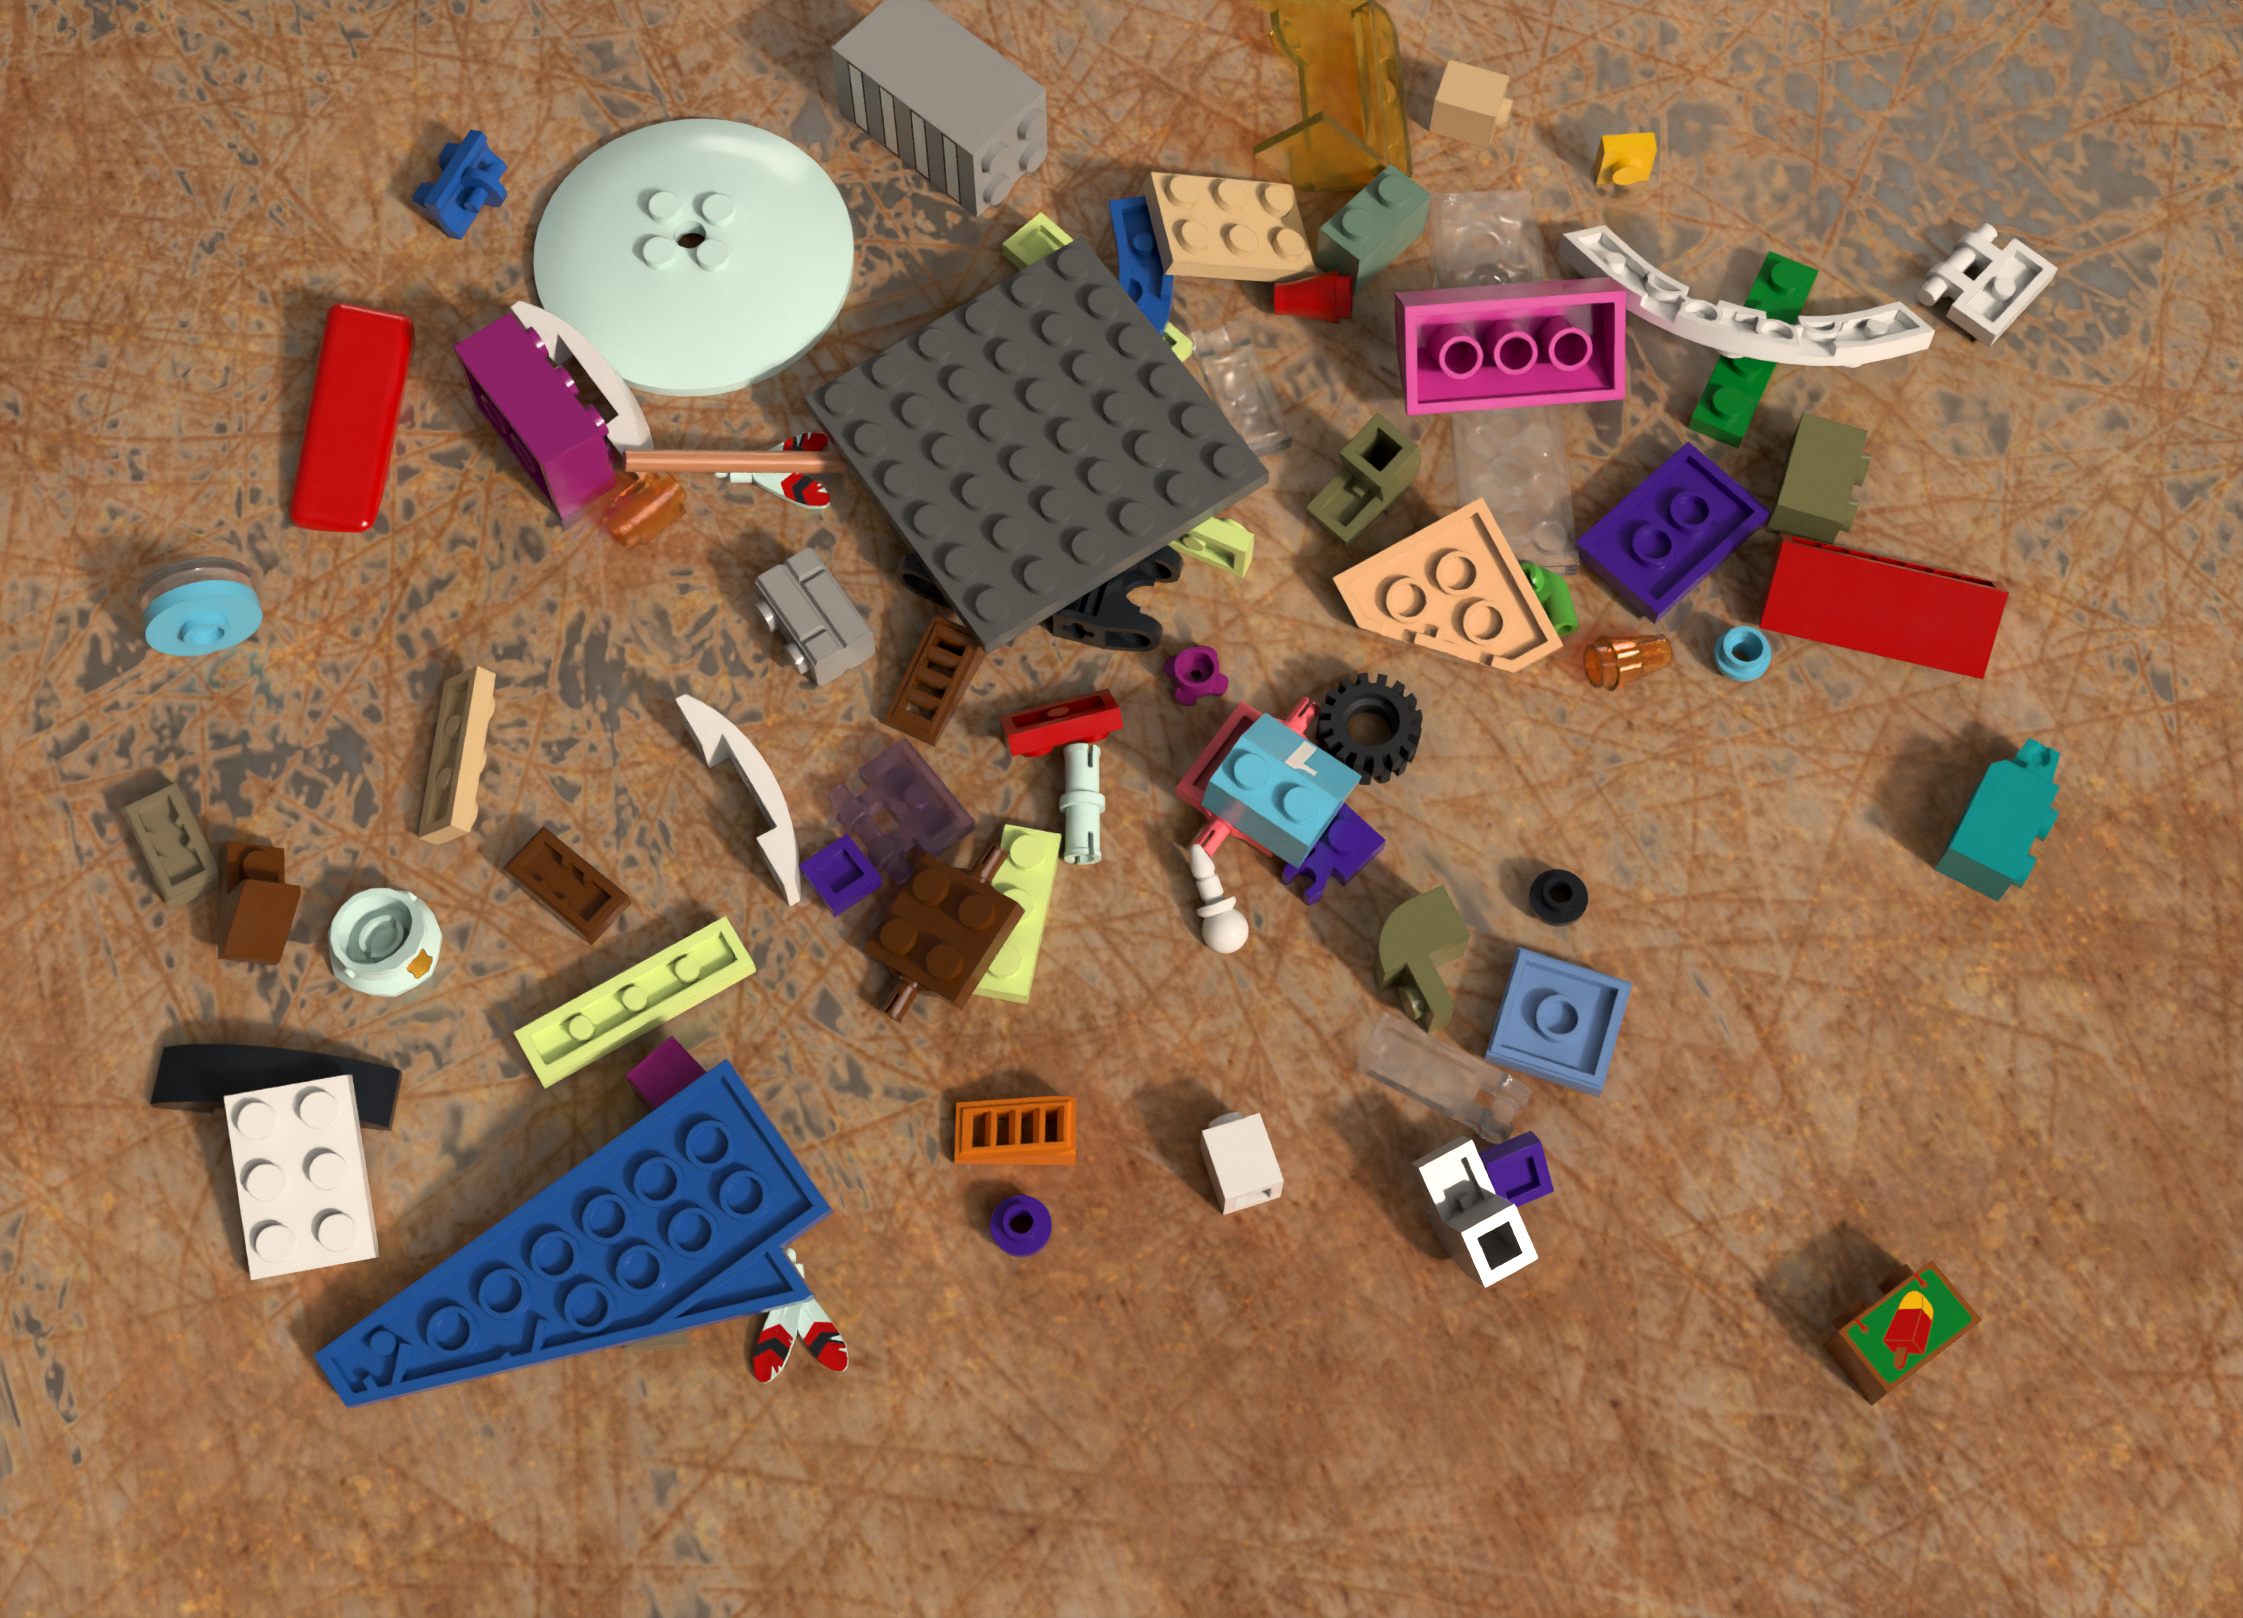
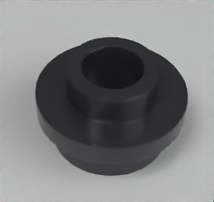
(1557, 913)

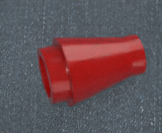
(1317, 297)

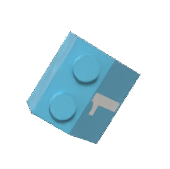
(1279, 789)

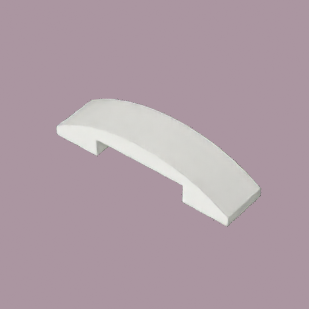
(562, 341)
(721, 739)

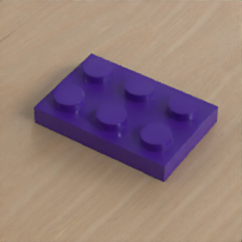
(1671, 532)

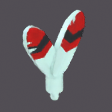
(791, 486)
(781, 1331)

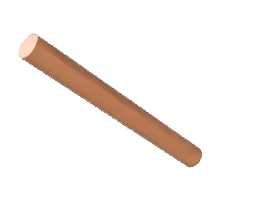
(733, 461)

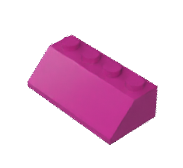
(1511, 345)

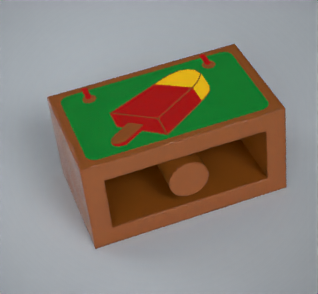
(1899, 1331)

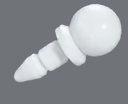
(1223, 927)

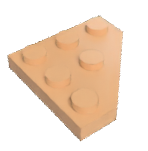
(1453, 594)

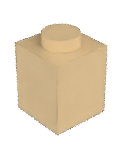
(1471, 104)

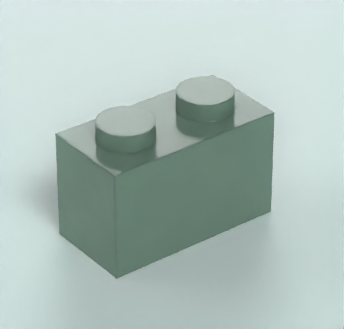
(1373, 227)

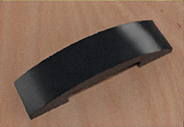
(202, 1074)

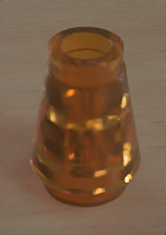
(1625, 658)

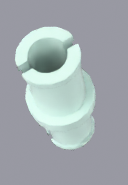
(1082, 804)

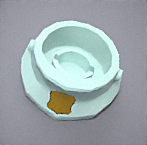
(384, 942)

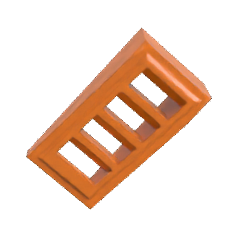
(1036, 1153)

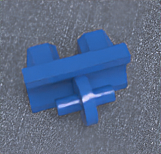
(466, 184)

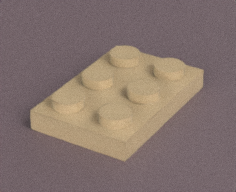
(1227, 228)

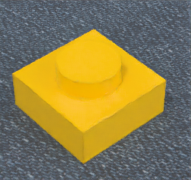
(1625, 158)

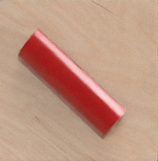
(1882, 605)

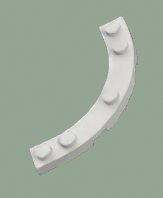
(1739, 330)

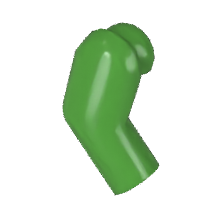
(1554, 597)

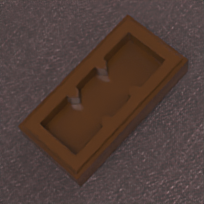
(567, 885)

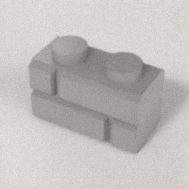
(814, 618)

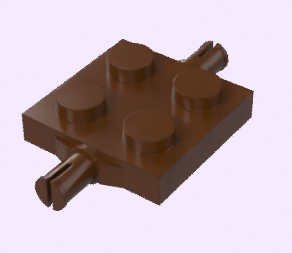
(943, 931)

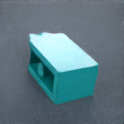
(2002, 821)

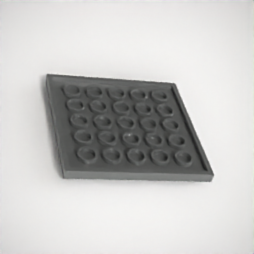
(1035, 443)

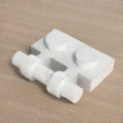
(1998, 294)

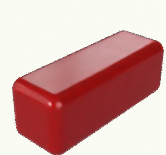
(351, 418)

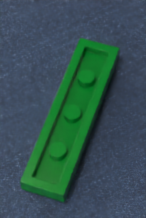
(1741, 382)

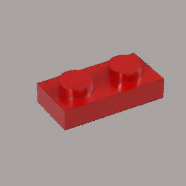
(1078, 719)

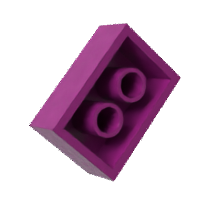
(538, 414)

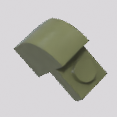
(1373, 480)
(1411, 946)

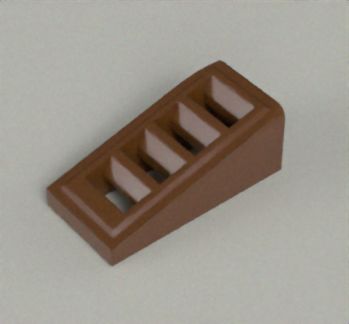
(951, 637)

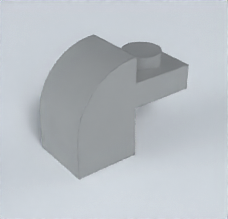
(1470, 1220)

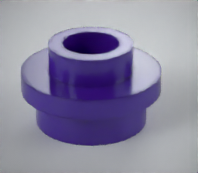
(1021, 1244)

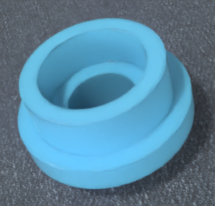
(1748, 641)

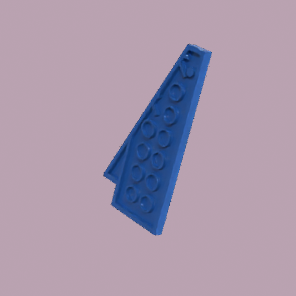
(633, 1244)

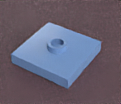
(1558, 1022)

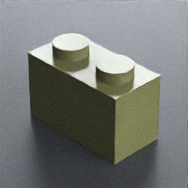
(1818, 480)

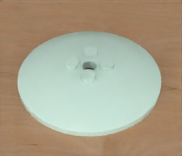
(706, 314)

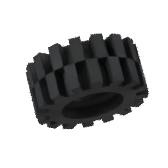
(1376, 699)

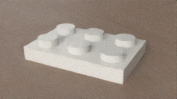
(301, 1176)

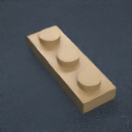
(457, 756)

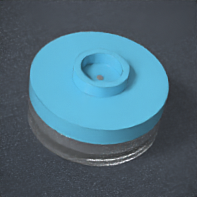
(199, 606)

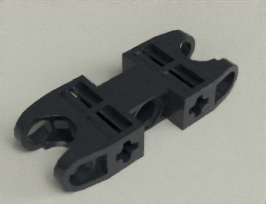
(1105, 612)

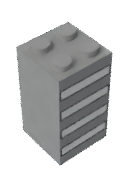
(941, 101)

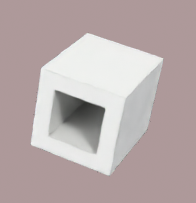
(1240, 1161)

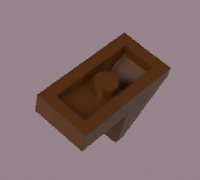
(254, 903)

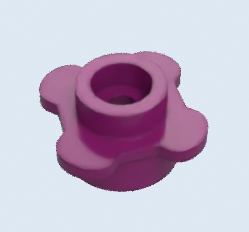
(1191, 660)

